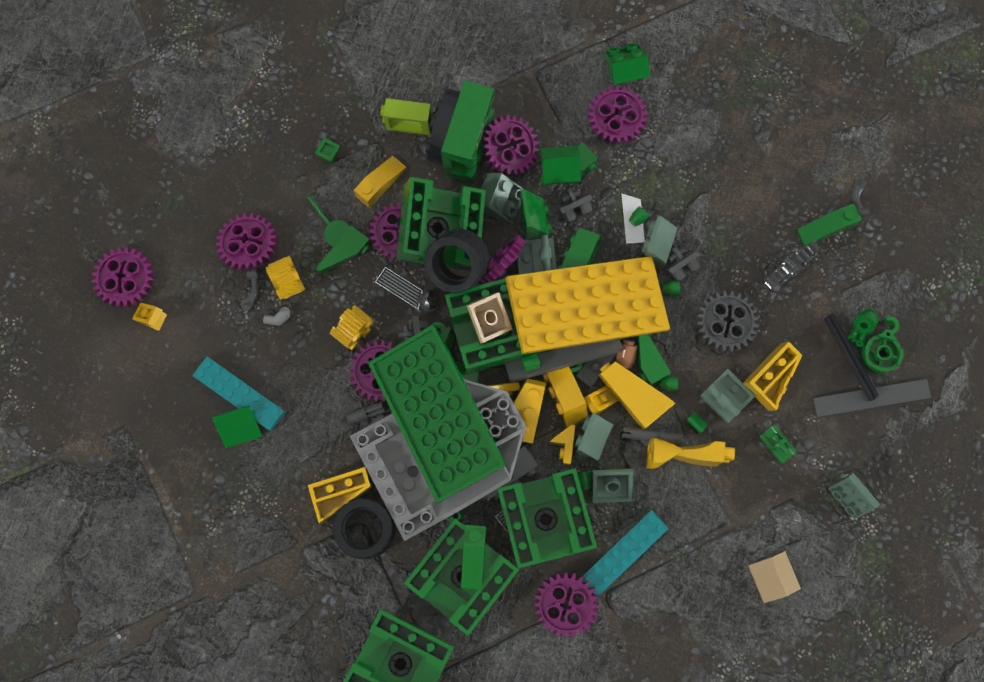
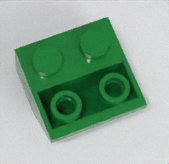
(627, 63)

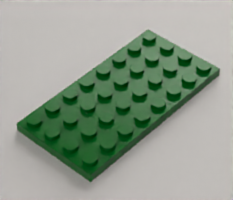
(436, 414)

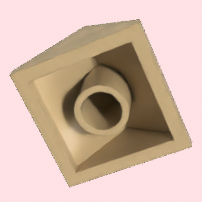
(489, 317)
(774, 577)

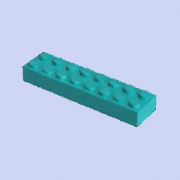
(238, 393)
(625, 552)

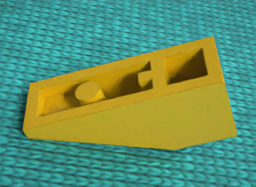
(378, 181)

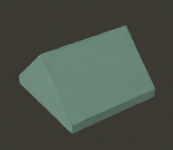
(612, 485)

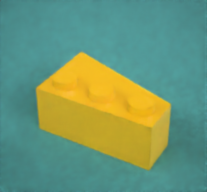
(773, 374)
(567, 396)
(529, 404)
(331, 494)

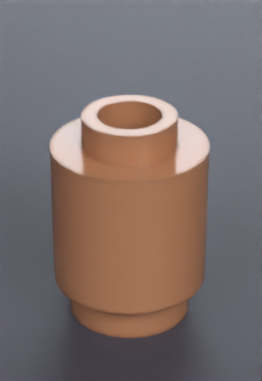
(628, 355)

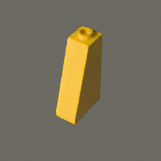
(636, 396)

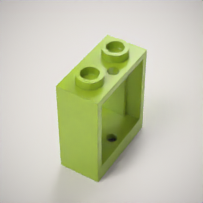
(407, 116)

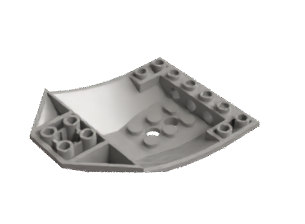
(409, 498)

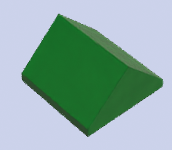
(561, 165)

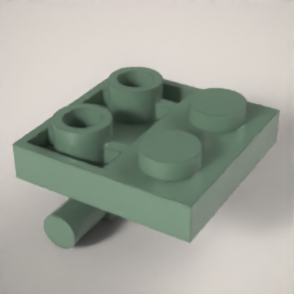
(537, 256)
(727, 396)
(853, 496)

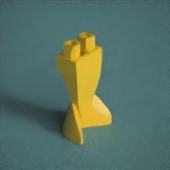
(707, 454)

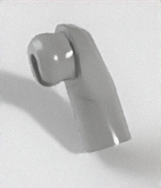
(279, 319)

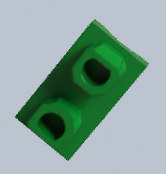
(777, 444)

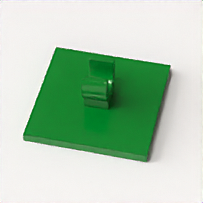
(237, 426)

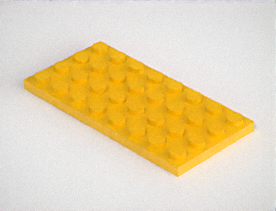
(586, 304)

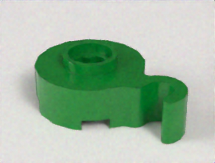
(887, 343)

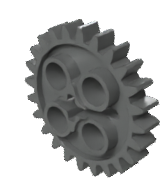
(792, 265)
(744, 325)

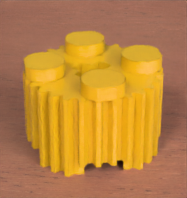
(284, 278)
(352, 327)

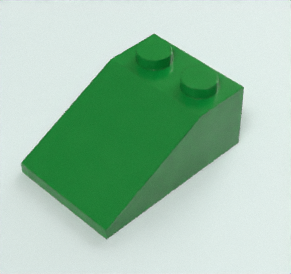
(534, 216)

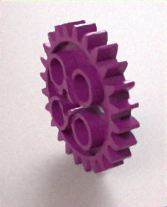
(627, 128)
(516, 161)
(379, 233)
(246, 242)
(504, 257)
(140, 278)
(366, 381)
(583, 609)

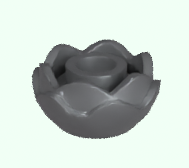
(428, 301)

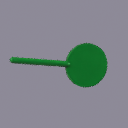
(334, 229)

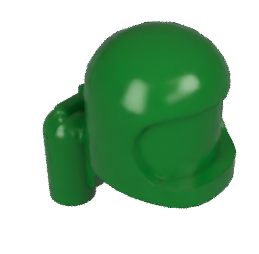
(864, 324)

